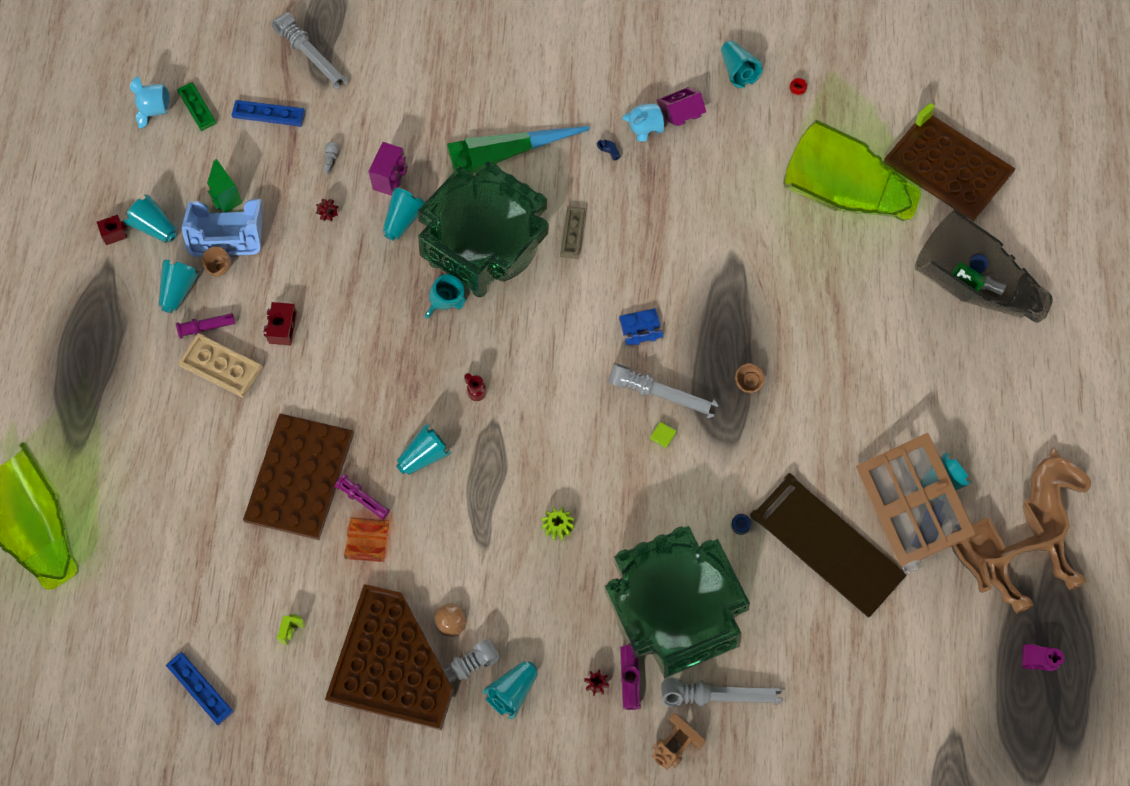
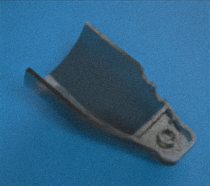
(956, 242)

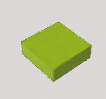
(925, 114)
(663, 435)

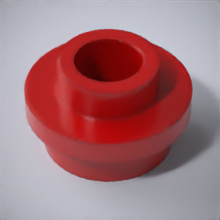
(798, 82)

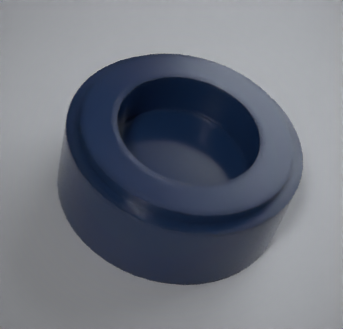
(978, 262)
(741, 524)

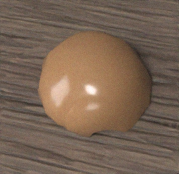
(216, 261)
(749, 378)
(450, 620)

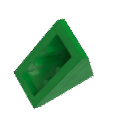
(969, 276)

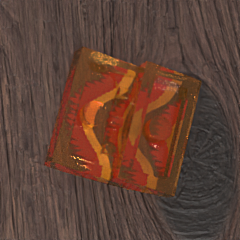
(367, 539)

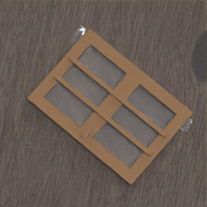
(915, 501)

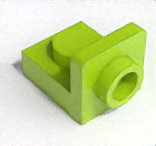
(286, 628)

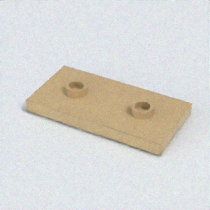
(220, 365)

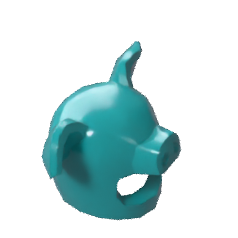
(445, 294)

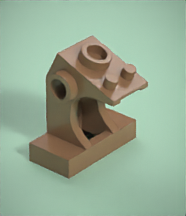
(683, 735)

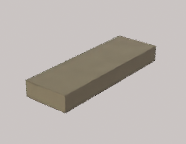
(572, 232)

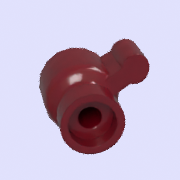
(476, 388)

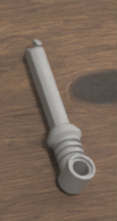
(299, 40)
(646, 385)
(483, 655)
(701, 693)

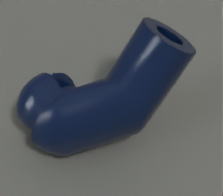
(609, 147)

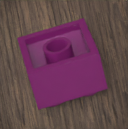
(682, 106)

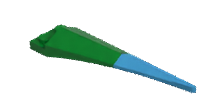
(476, 151)

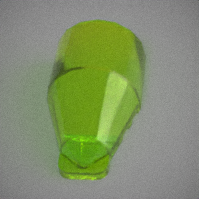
(847, 176)
(34, 521)

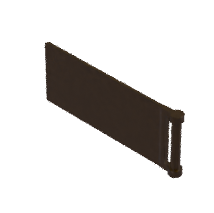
(830, 546)

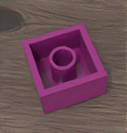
(387, 168)

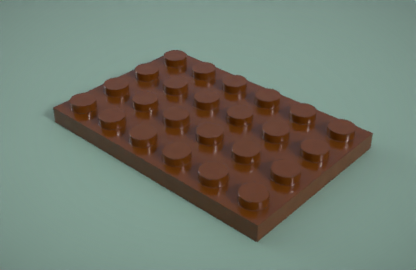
(949, 166)
(298, 476)

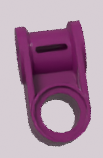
(1038, 657)

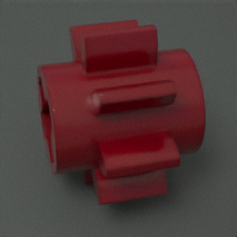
(327, 209)
(592, 679)

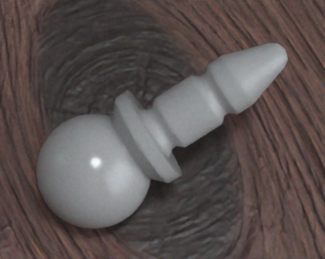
(331, 151)

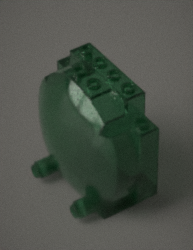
(482, 227)
(677, 600)

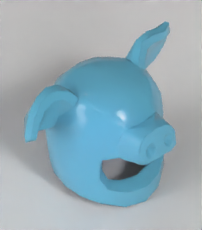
(149, 100)
(645, 119)

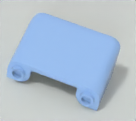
(233, 231)

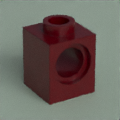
(106, 225)

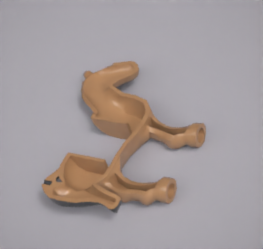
(1046, 520)

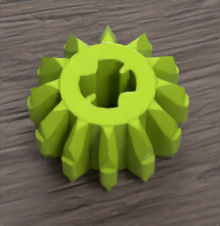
(552, 519)

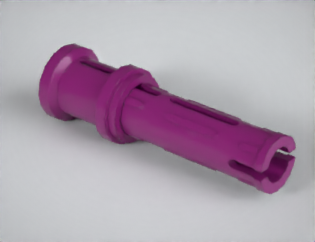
(196, 326)
(355, 491)

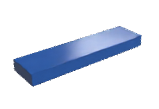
(268, 113)
(199, 688)

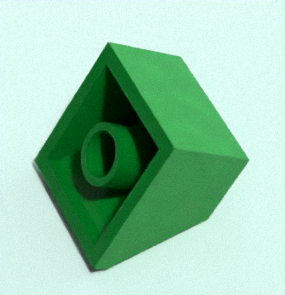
(222, 189)

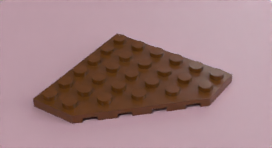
(389, 664)

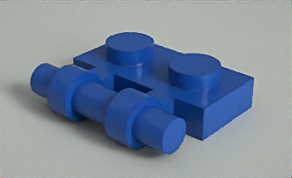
(640, 322)

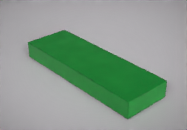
(196, 106)

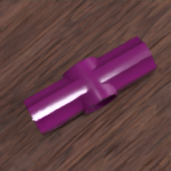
(630, 690)

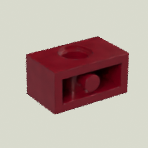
(283, 333)

